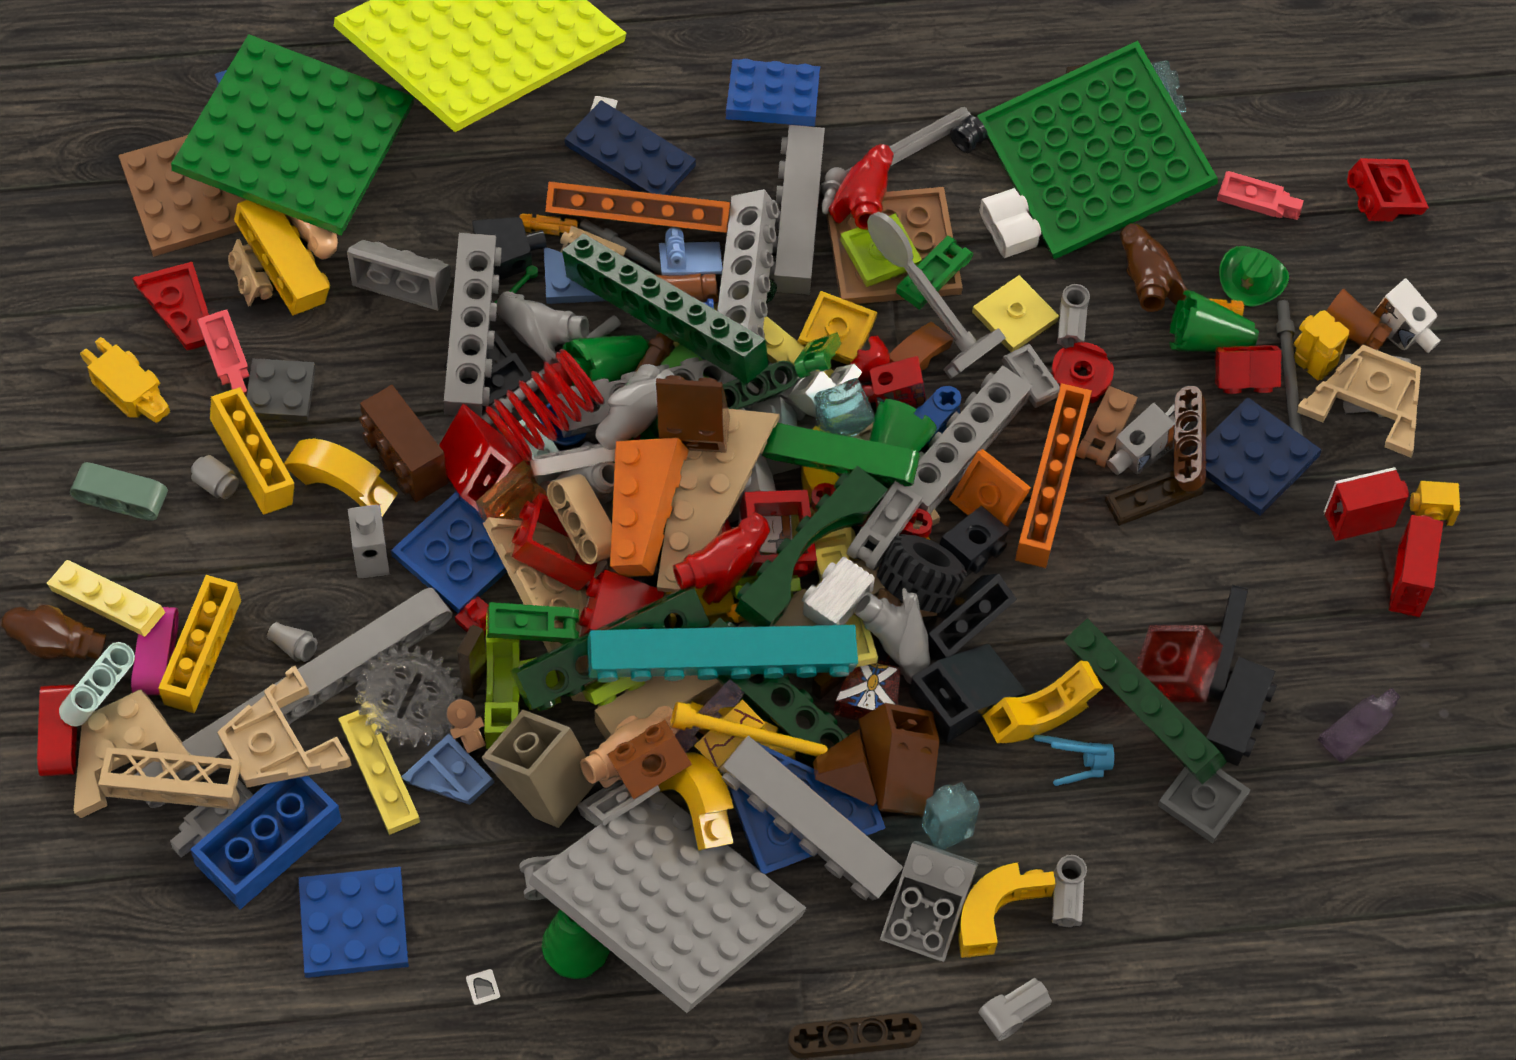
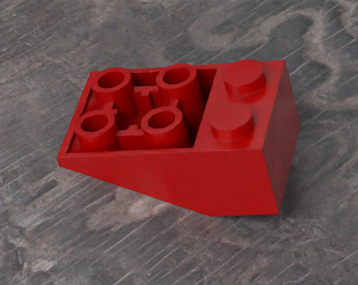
(476, 455)

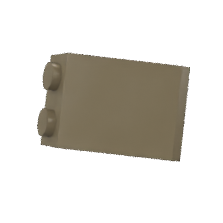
(540, 766)

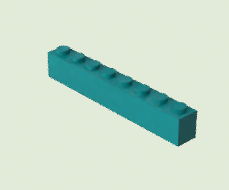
(722, 652)

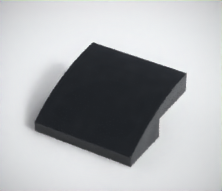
(506, 370)

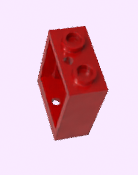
(779, 504)
(1416, 565)
(571, 573)

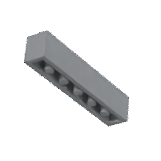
(798, 209)
(810, 818)

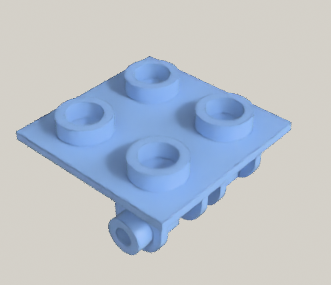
(688, 257)

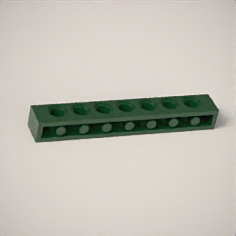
(666, 308)

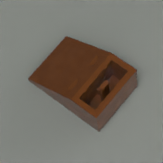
(693, 412)
(901, 756)

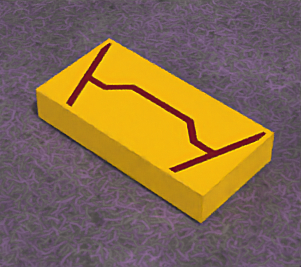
(719, 746)

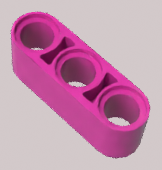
(154, 653)

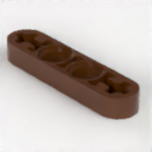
(1189, 438)

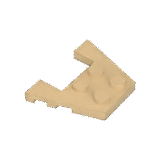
(1377, 384)
(126, 724)
(267, 744)

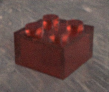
(1180, 660)

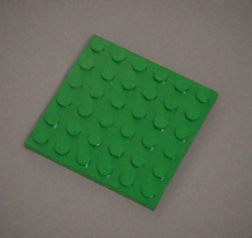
(293, 134)
(1097, 149)

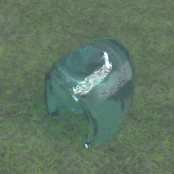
(843, 409)

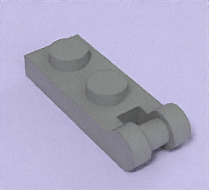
(884, 525)

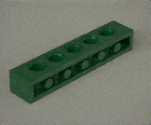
(532, 675)
(797, 704)

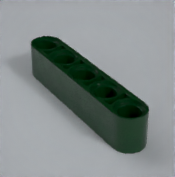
(766, 384)

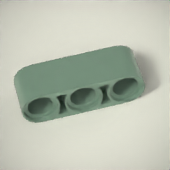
(119, 491)

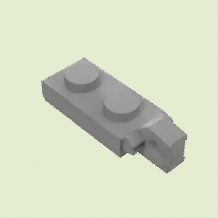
(203, 821)

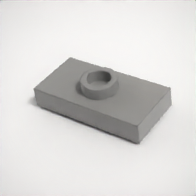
(1030, 367)

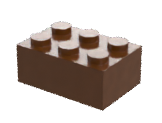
(403, 444)

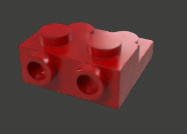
(1386, 188)

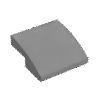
(610, 803)

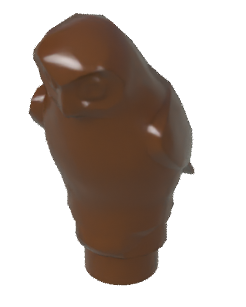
(1151, 269)
(52, 634)

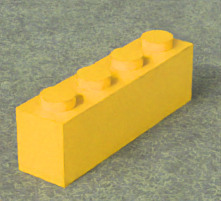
(282, 256)
(251, 450)

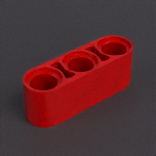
(55, 738)

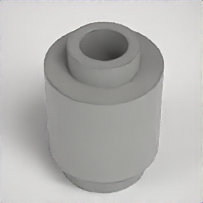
(214, 477)

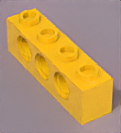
(200, 644)

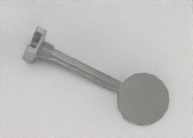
(896, 248)

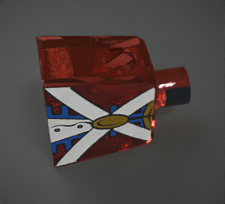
(868, 688)

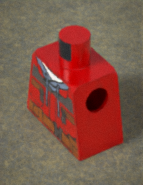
(898, 382)

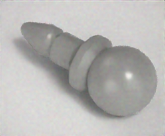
(833, 180)

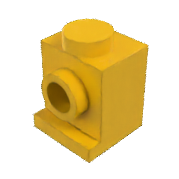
(1436, 500)

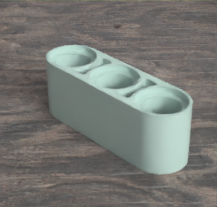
(89, 694)

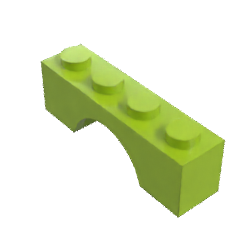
(502, 692)

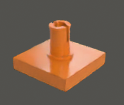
(990, 486)

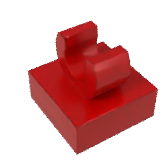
(473, 614)

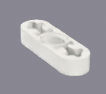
(571, 459)

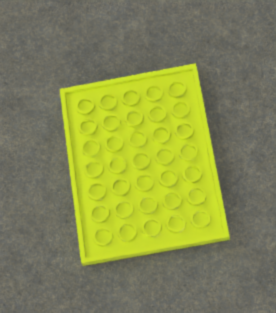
(477, 53)

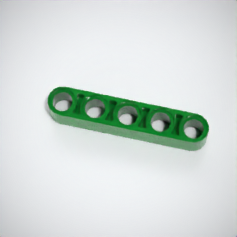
(841, 454)

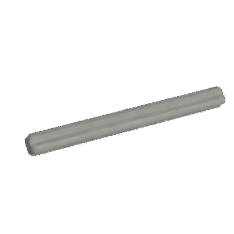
(924, 136)

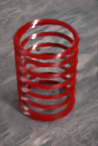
(582, 383)

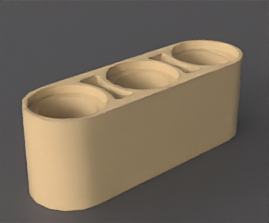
(582, 517)

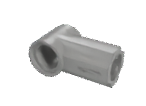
(1073, 317)
(1069, 893)
(1007, 1013)

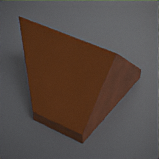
(847, 769)

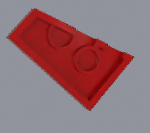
(177, 300)

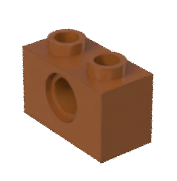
(644, 774)

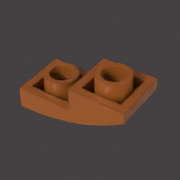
(924, 343)

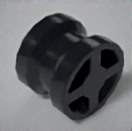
(968, 134)

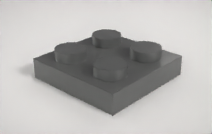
(281, 389)
(1205, 806)

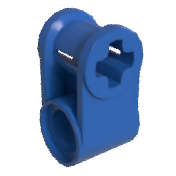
(940, 407)

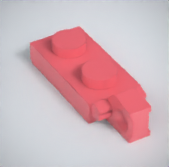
(1258, 196)
(224, 349)

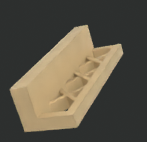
(170, 790)

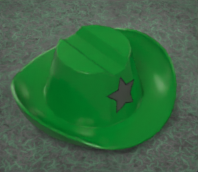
(1252, 275)

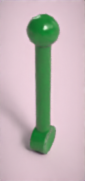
(531, 273)

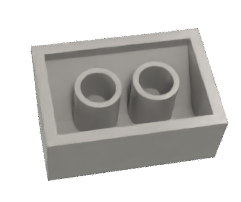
(398, 273)

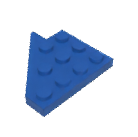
(776, 849)

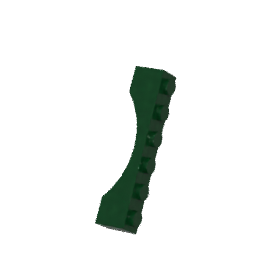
(848, 506)
(1146, 701)

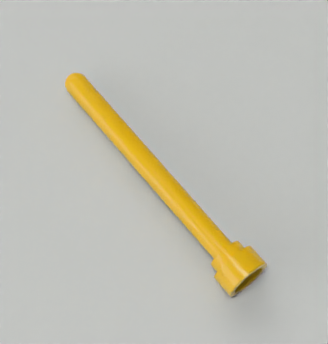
(686, 717)

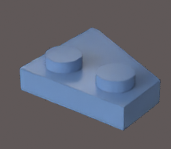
(559, 287)
(449, 772)

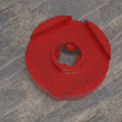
(1087, 356)

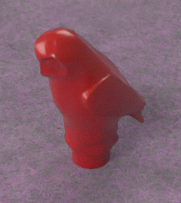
(863, 187)
(723, 559)

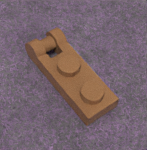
(1106, 425)

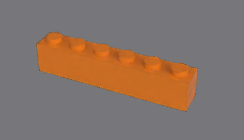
(637, 207)
(1053, 475)

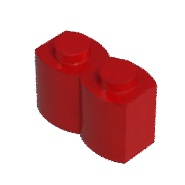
(1248, 368)

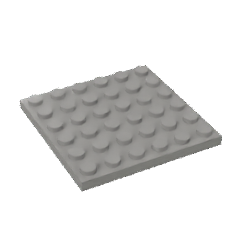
(664, 905)

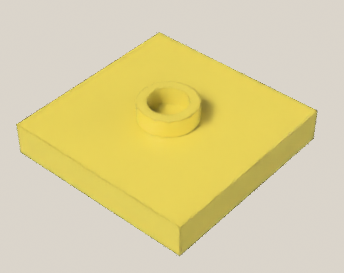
(1016, 312)

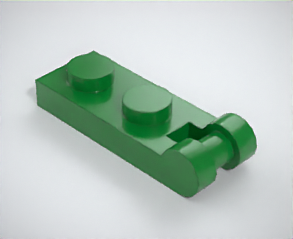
(937, 269)
(817, 355)
(531, 622)

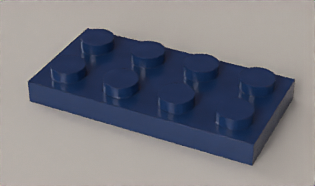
(629, 151)

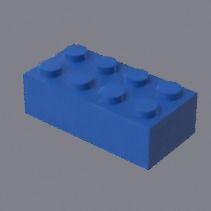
(265, 837)

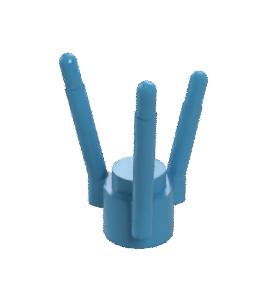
(1096, 756)

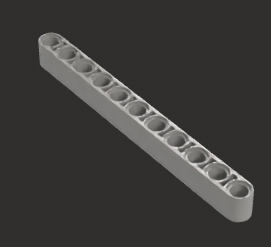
(330, 671)

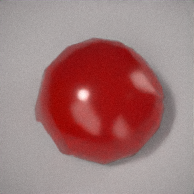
(874, 357)

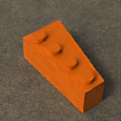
(642, 500)

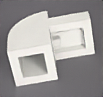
(807, 387)

